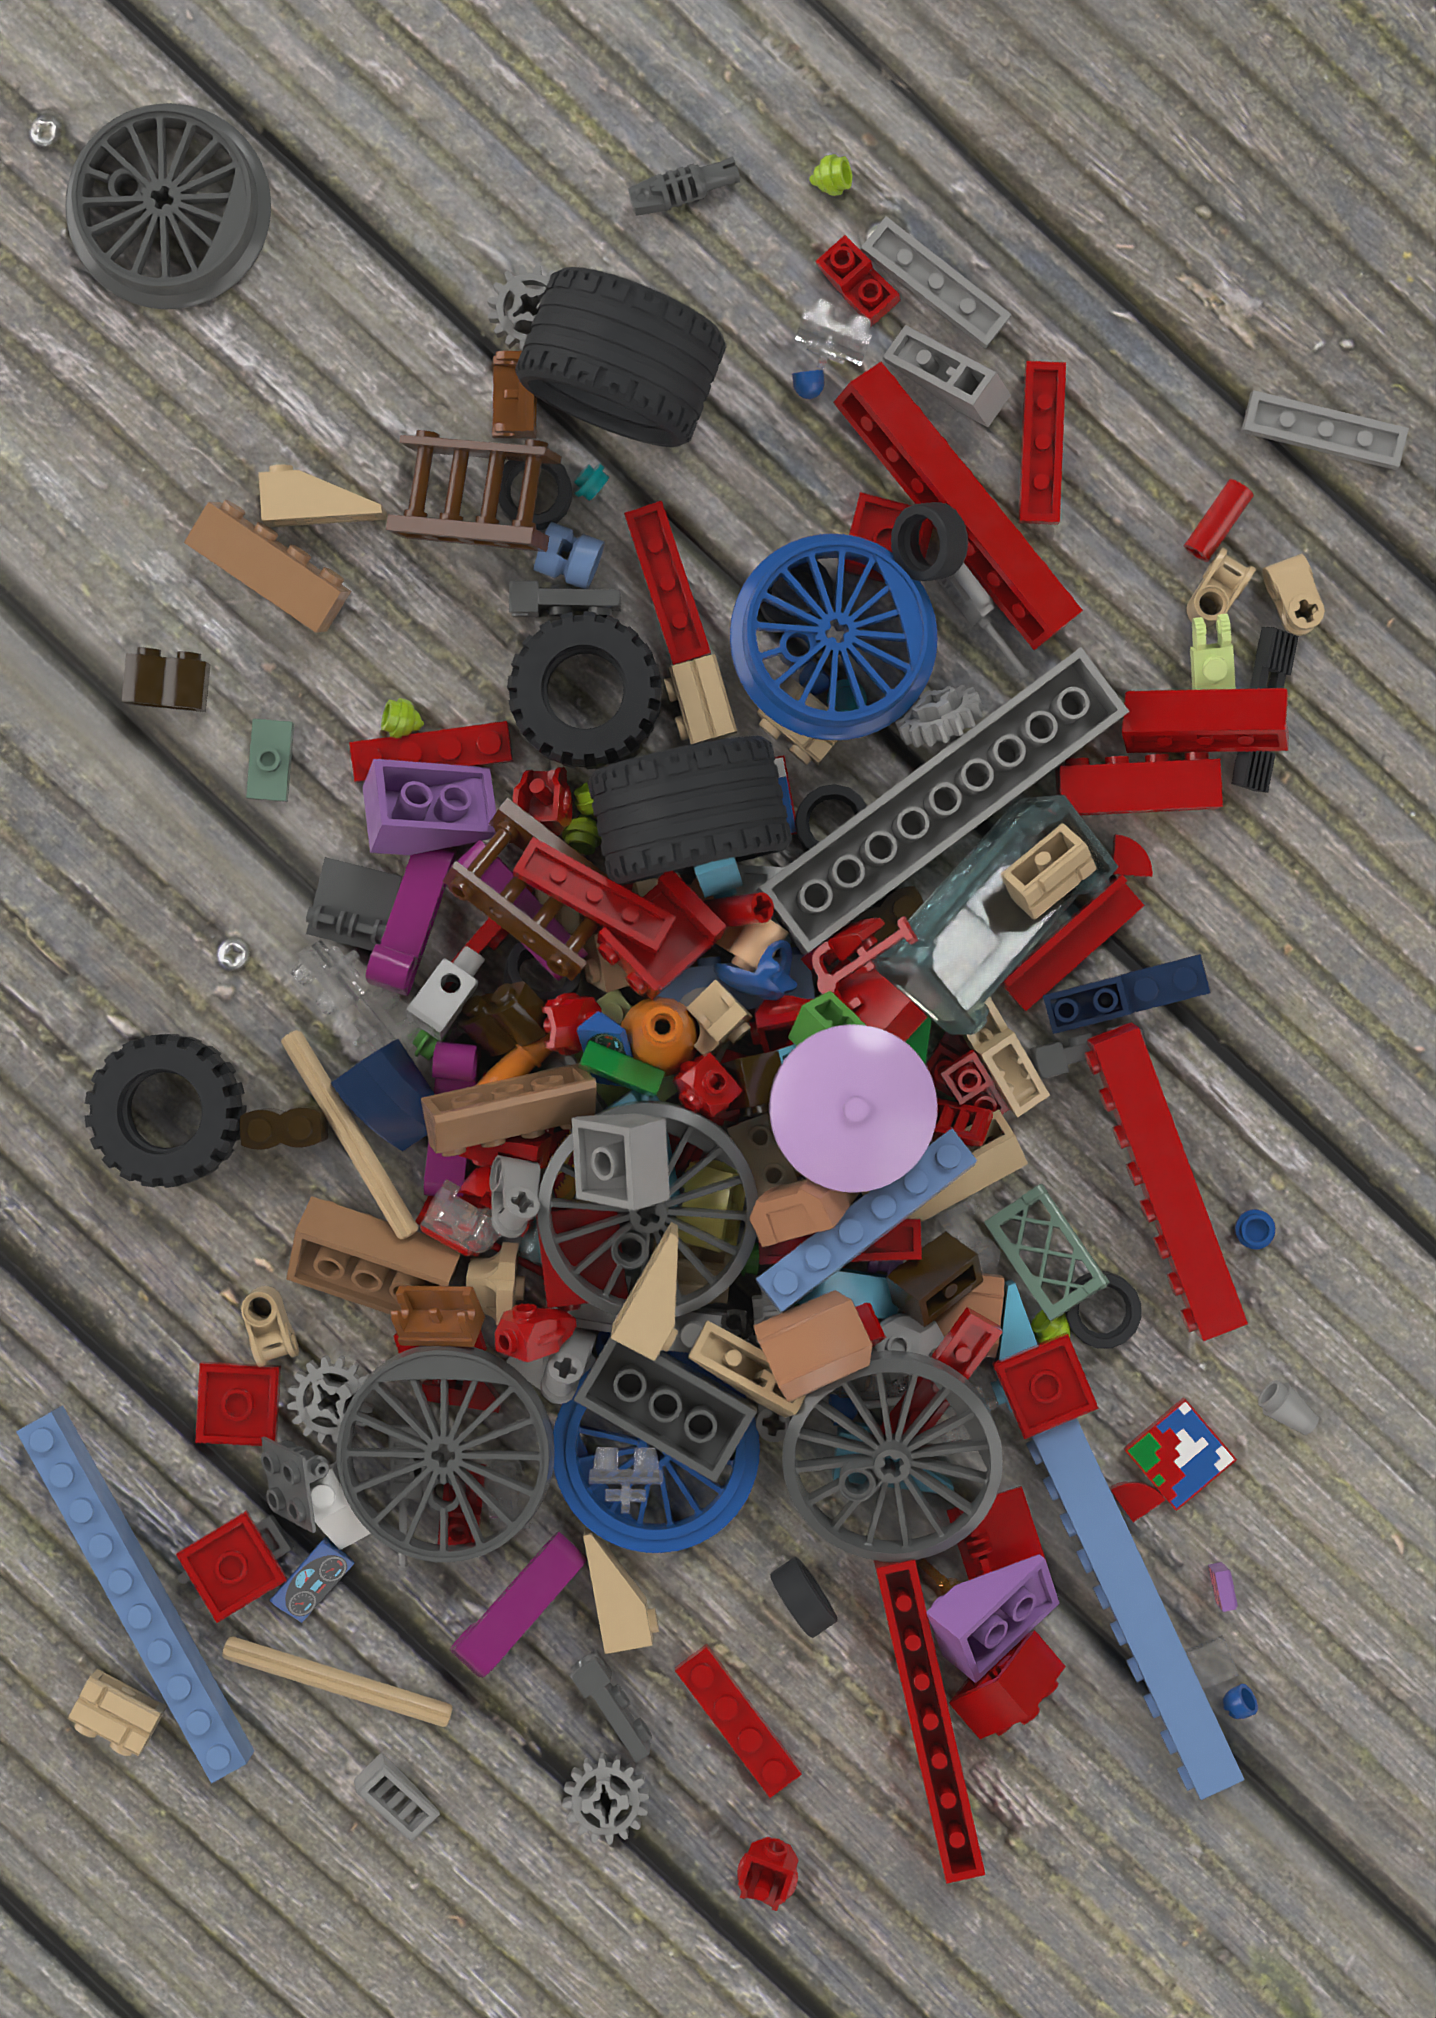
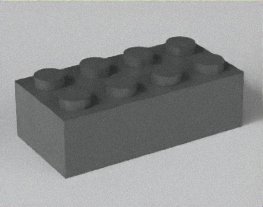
(667, 1406)

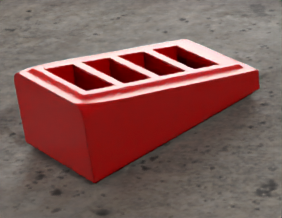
(950, 1110)

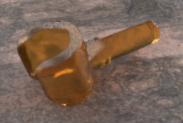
(942, 1581)

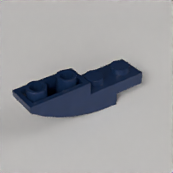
(1126, 993)

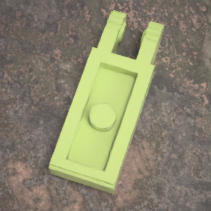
(1212, 663)

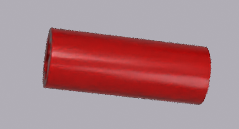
(1218, 520)
(742, 909)

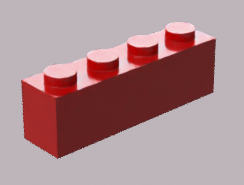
(1141, 786)

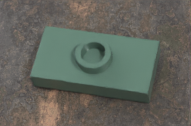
(270, 760)

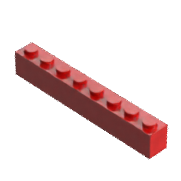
(934, 473)
(1166, 1182)
(930, 1720)

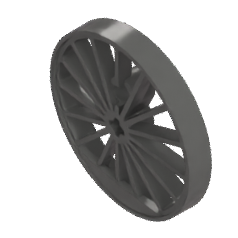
(690, 1128)
(444, 1364)
(912, 1454)

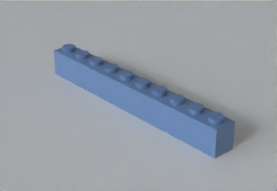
(136, 1593)
(1137, 1609)

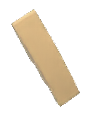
(1007, 1063)

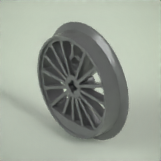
(240, 230)

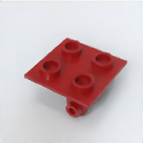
(1001, 1537)

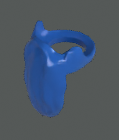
(762, 982)

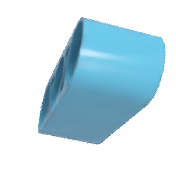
(860, 1288)

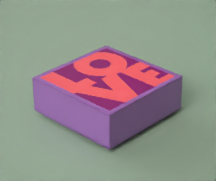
(1223, 1587)

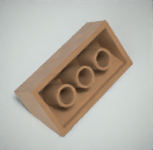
(508, 1109)
(363, 1257)

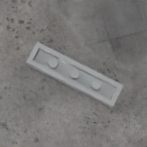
(935, 282)
(1324, 430)

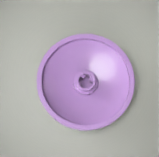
(853, 1108)

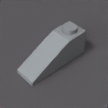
(948, 375)

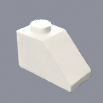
(333, 1511)

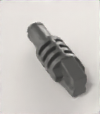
(681, 186)

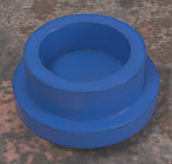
(1255, 1229)

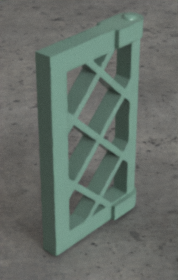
(1035, 1283)

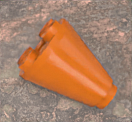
(658, 1050)

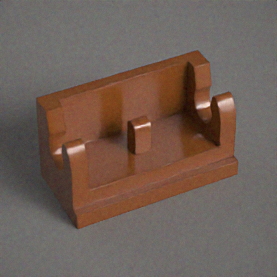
(512, 403)
(437, 1316)

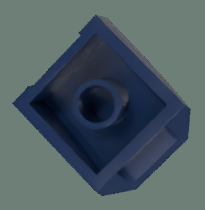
(387, 1095)

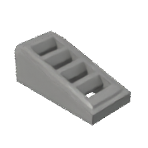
(374, 1772)

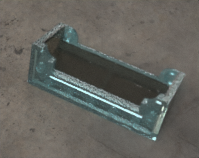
(973, 928)

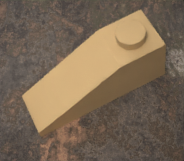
(299, 498)
(649, 1312)
(741, 1367)
(619, 1602)

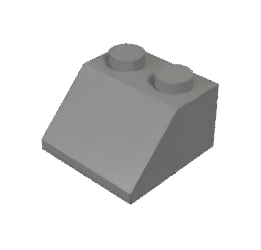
(621, 1160)

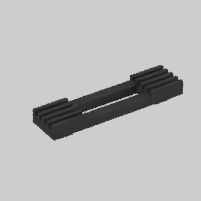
(1274, 655)

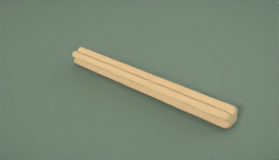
(349, 1135)
(337, 1681)

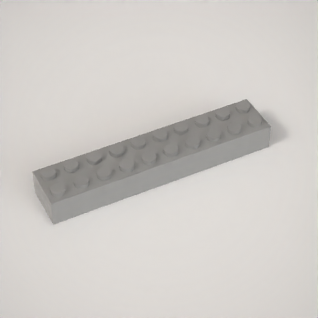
(942, 800)

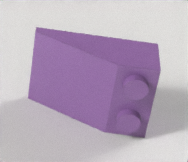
(426, 806)
(992, 1614)

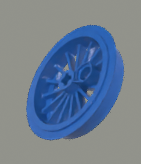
(912, 608)
(622, 1529)

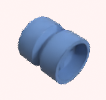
(582, 561)

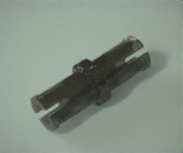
(729, 1324)

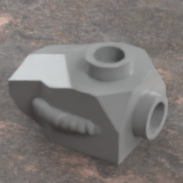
(908, 1335)

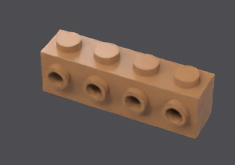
(267, 565)

